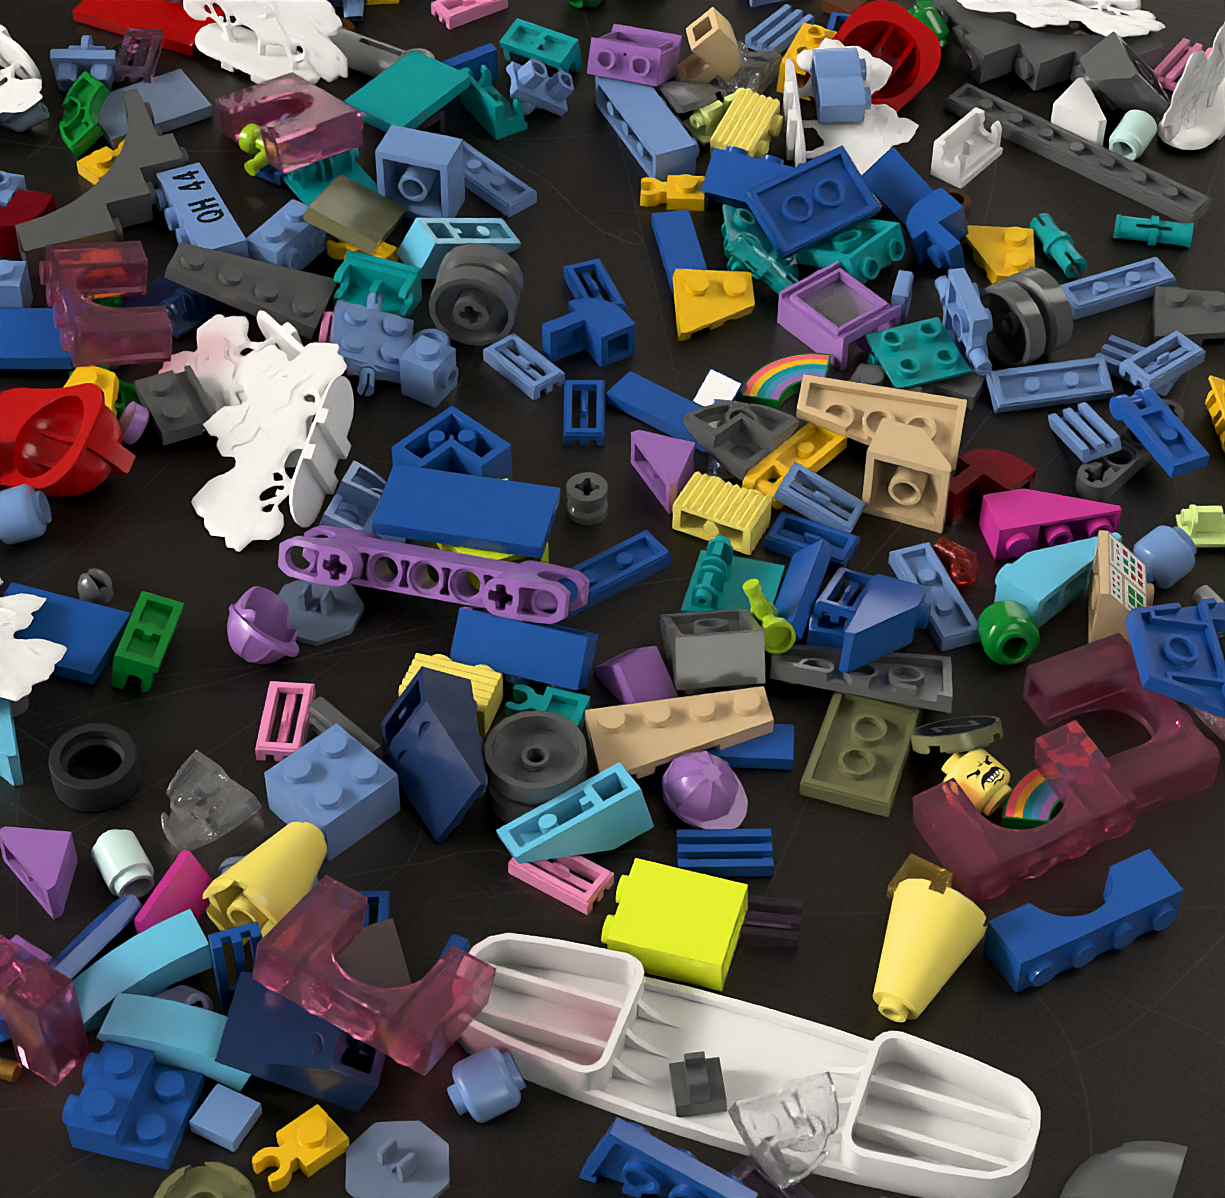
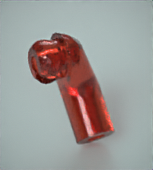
(963, 561)

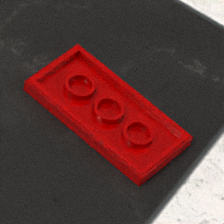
(164, 15)

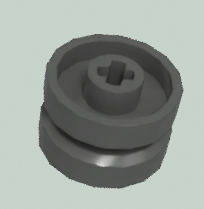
(476, 294)
(1027, 317)
(532, 761)

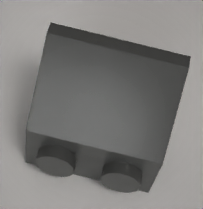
(1123, 78)
(713, 650)

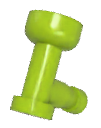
(252, 143)
(778, 632)

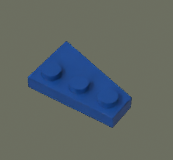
(654, 1167)

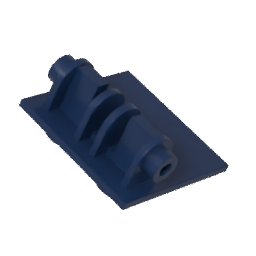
(183, 305)

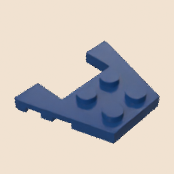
(1181, 652)

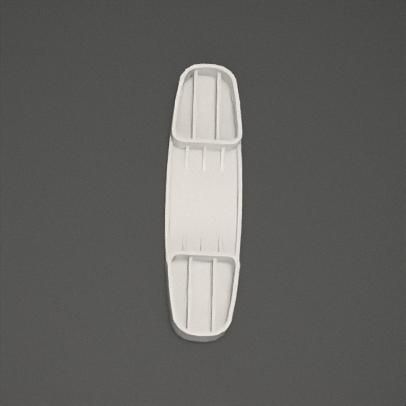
(605, 1035)

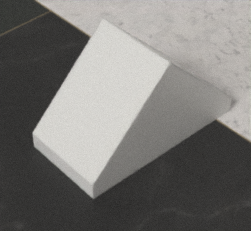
(1080, 112)

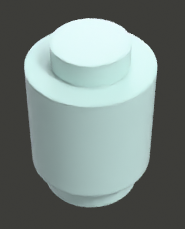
(1133, 134)
(123, 863)

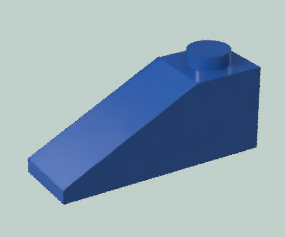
(884, 621)

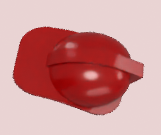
(898, 40)
(60, 440)

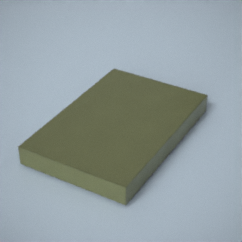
(355, 214)
(861, 753)

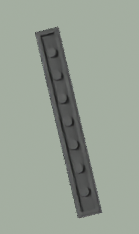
(1082, 155)

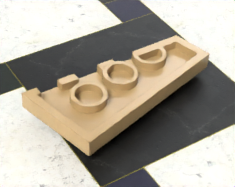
(858, 408)
(662, 730)

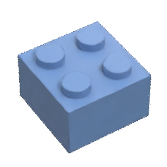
(421, 172)
(335, 788)

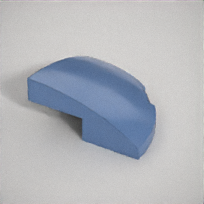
(357, 501)

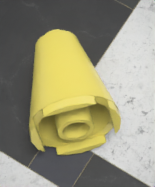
(268, 879)
(923, 946)

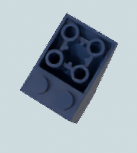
(436, 748)
(295, 1048)

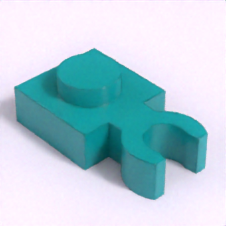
(554, 700)

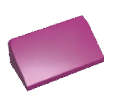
(177, 891)

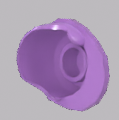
(260, 627)
(704, 791)

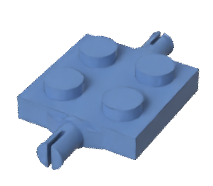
(966, 318)
(370, 341)

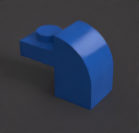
(935, 228)
(590, 326)

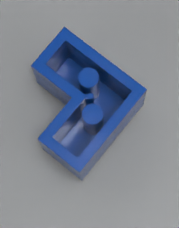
(455, 445)

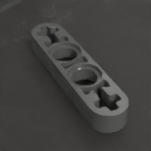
(1116, 475)

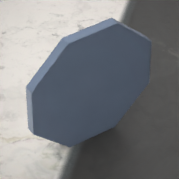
(321, 611)
(397, 1162)

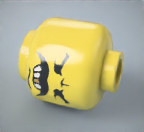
(980, 777)

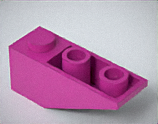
(1037, 520)

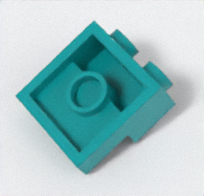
(859, 249)

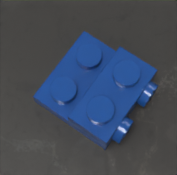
(132, 1106)

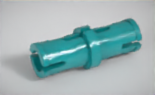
(1153, 230)
(1058, 245)
(761, 263)

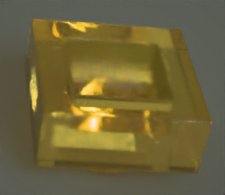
(918, 868)

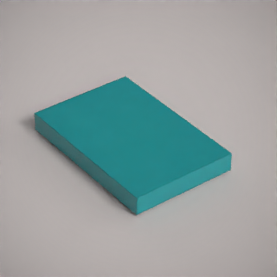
(408, 92)

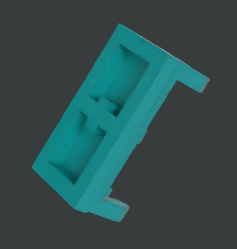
(543, 45)
(491, 107)
(367, 274)

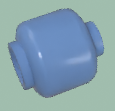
(23, 514)
(1166, 554)
(486, 1084)

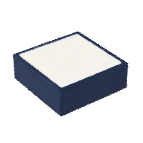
(718, 386)

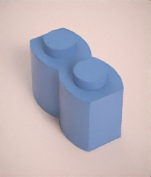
(839, 85)

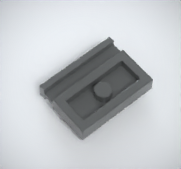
(175, 404)

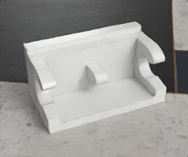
(966, 149)

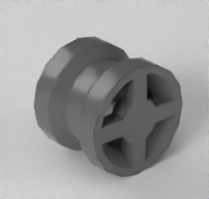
(587, 498)

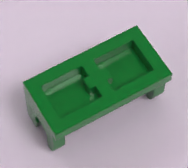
(145, 639)

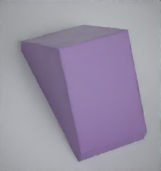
(663, 464)
(636, 676)
(42, 862)

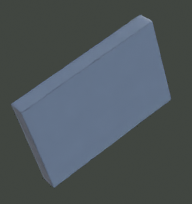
(172, 100)

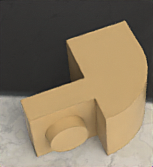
(713, 48)

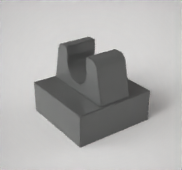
(697, 1085)

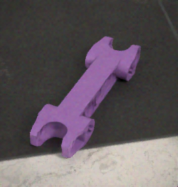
(505, 587)

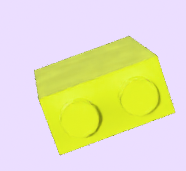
(677, 922)

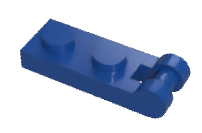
(1160, 431)

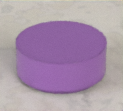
(133, 422)

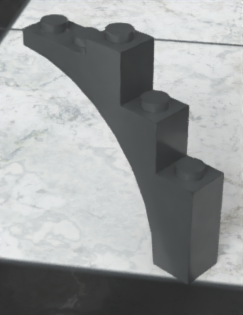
(1038, 58)
(118, 199)

